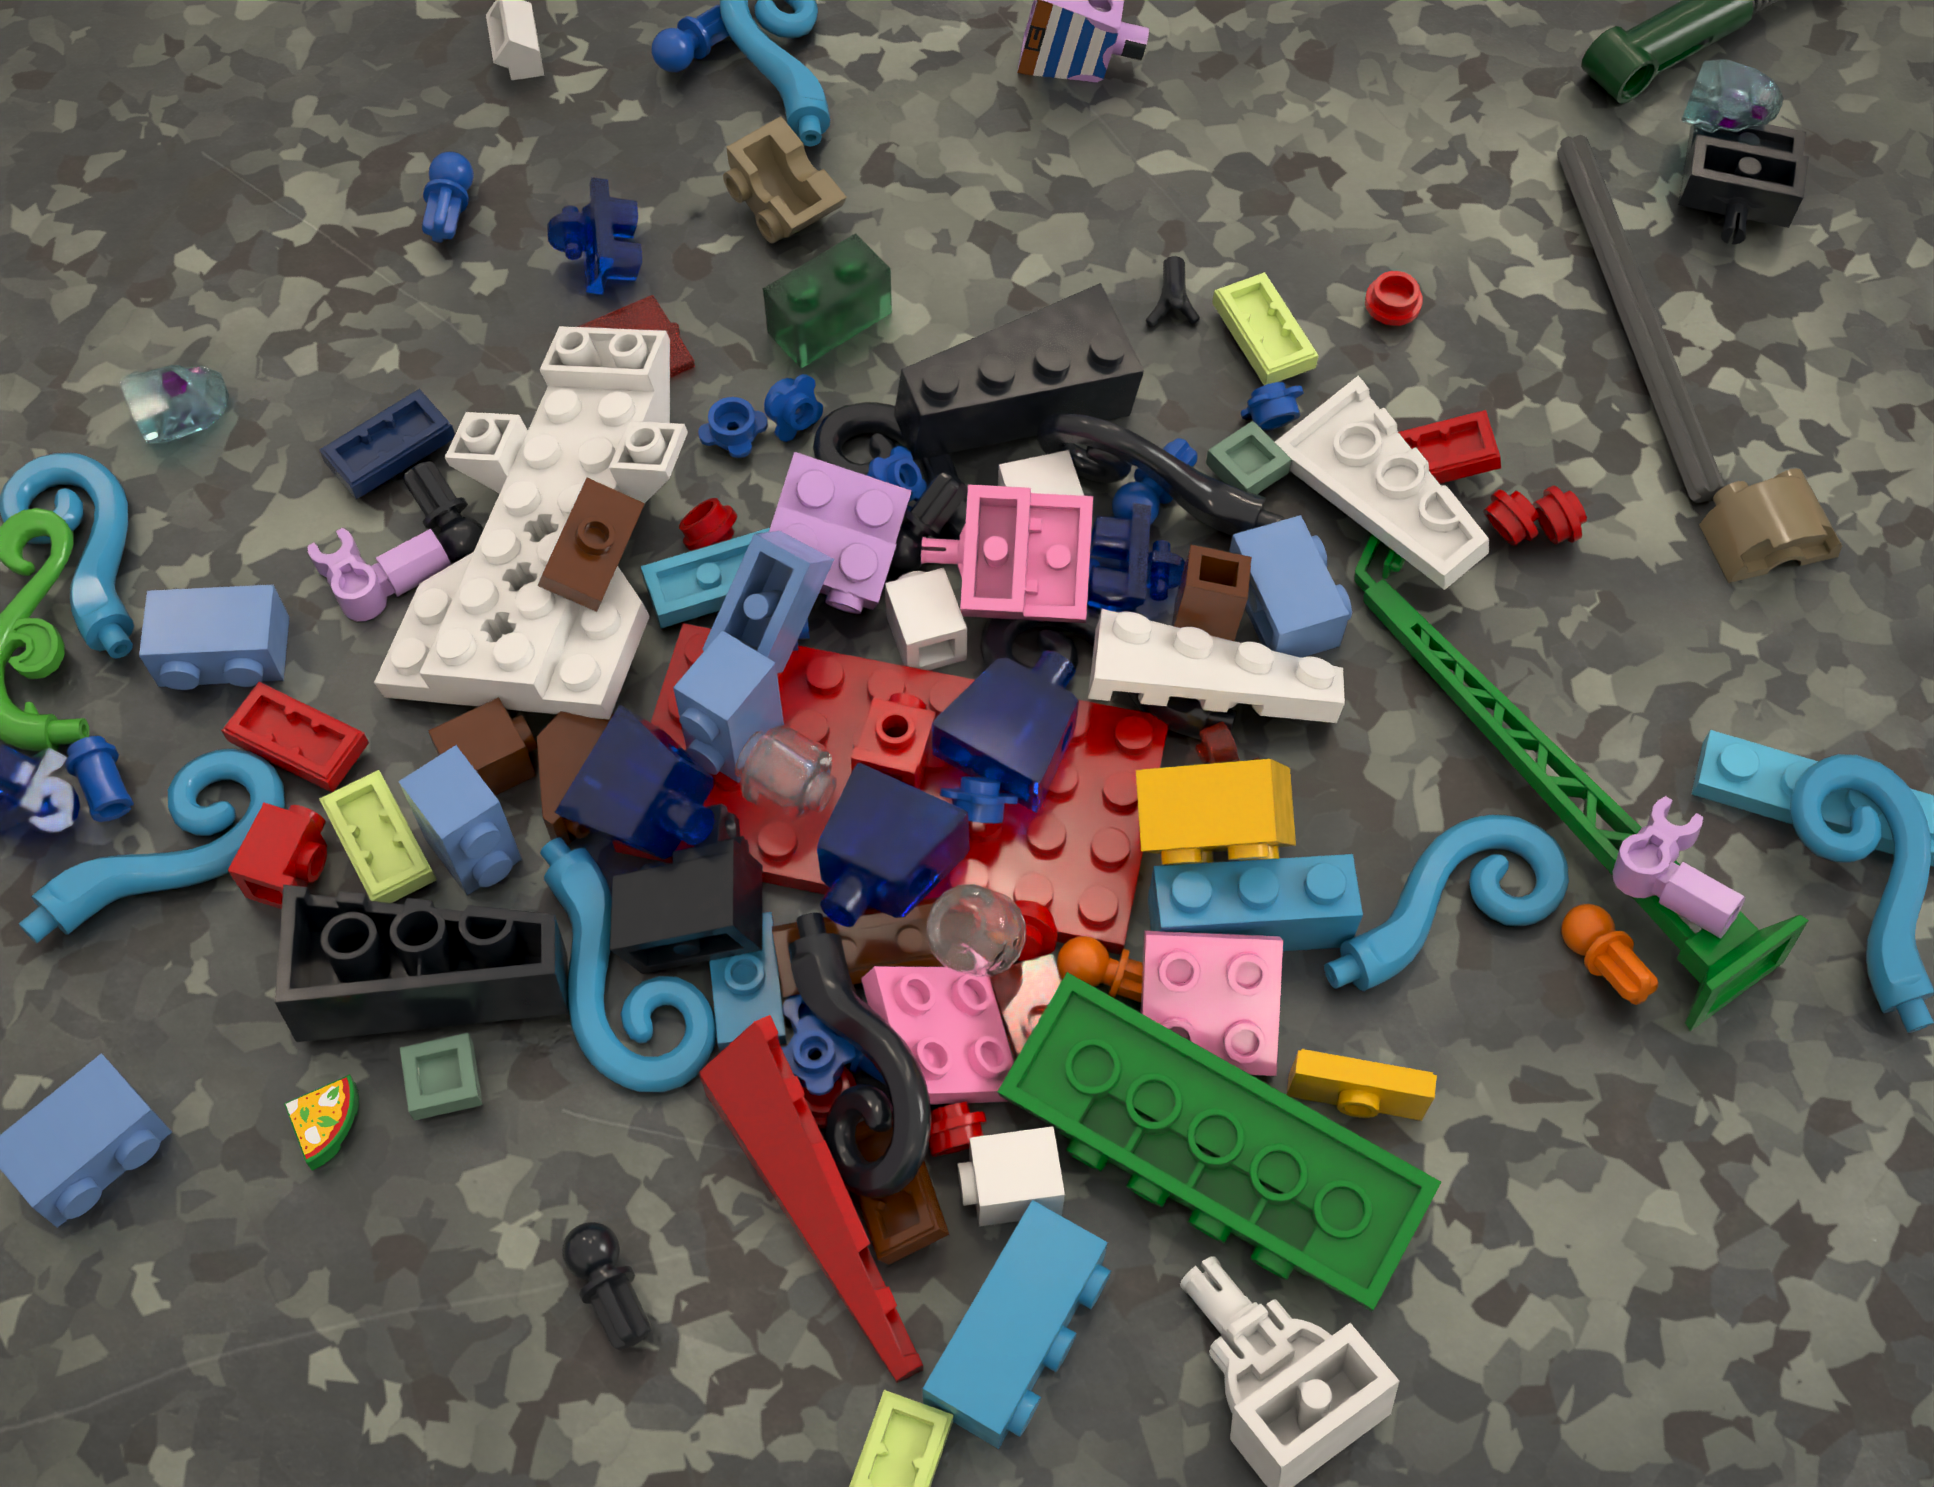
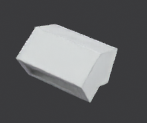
(514, 38)

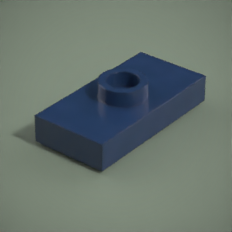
(387, 443)

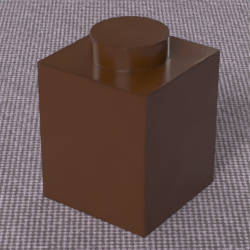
(1212, 591)
(491, 744)

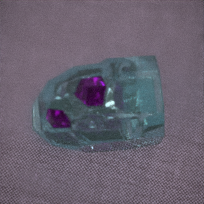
(1731, 98)
(174, 400)

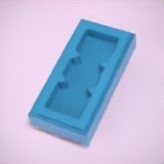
(747, 989)

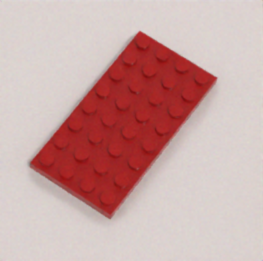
(1070, 856)

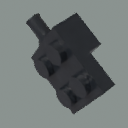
(1745, 176)

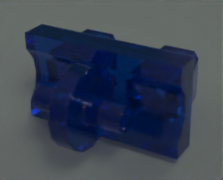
(593, 235)
(1138, 568)
(32, 796)

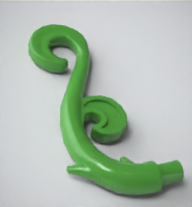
(42, 640)

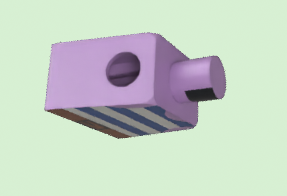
(1078, 39)

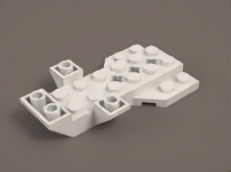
(484, 620)

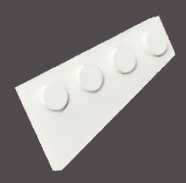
(1372, 475)
(1218, 672)

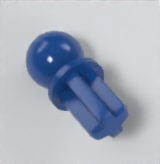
(693, 37)
(446, 194)
(1145, 489)

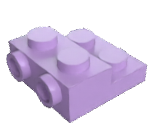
(848, 520)

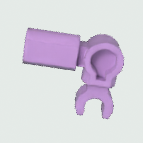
(365, 588)
(1648, 869)

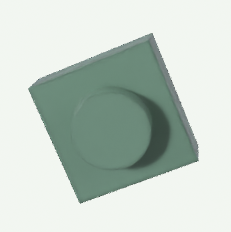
(1248, 459)
(440, 1076)

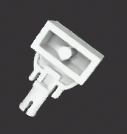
(1288, 1381)

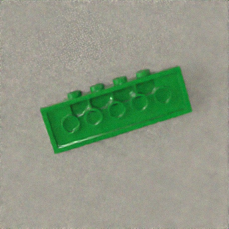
(1218, 1144)

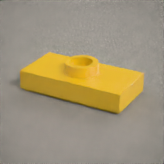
(1361, 1086)

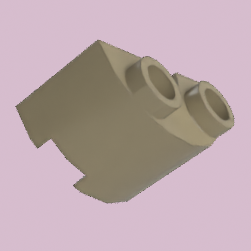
(779, 181)
(1768, 525)

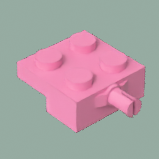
(1020, 554)

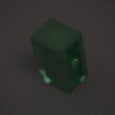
(828, 300)

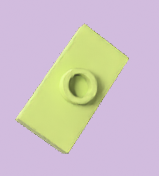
(1265, 329)
(377, 839)
(902, 1444)

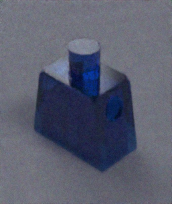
(1011, 726)
(640, 789)
(887, 846)

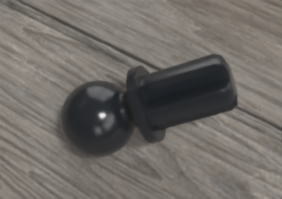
(442, 509)
(927, 519)
(591, 1255)

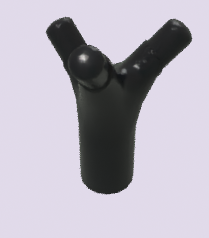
(1173, 293)

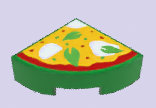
(324, 1119)

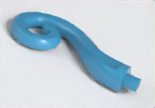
(801, 92)
(93, 596)
(93, 884)
(588, 903)
(1395, 943)
(1891, 947)

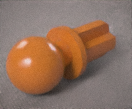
(1608, 952)
(1091, 963)

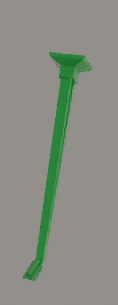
(1721, 965)

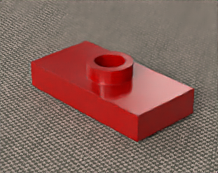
(1456, 446)
(295, 737)

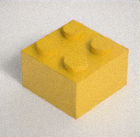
(1215, 809)

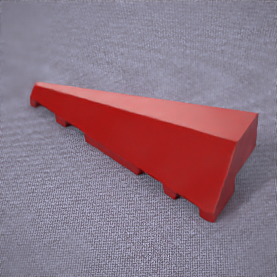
(778, 1134)

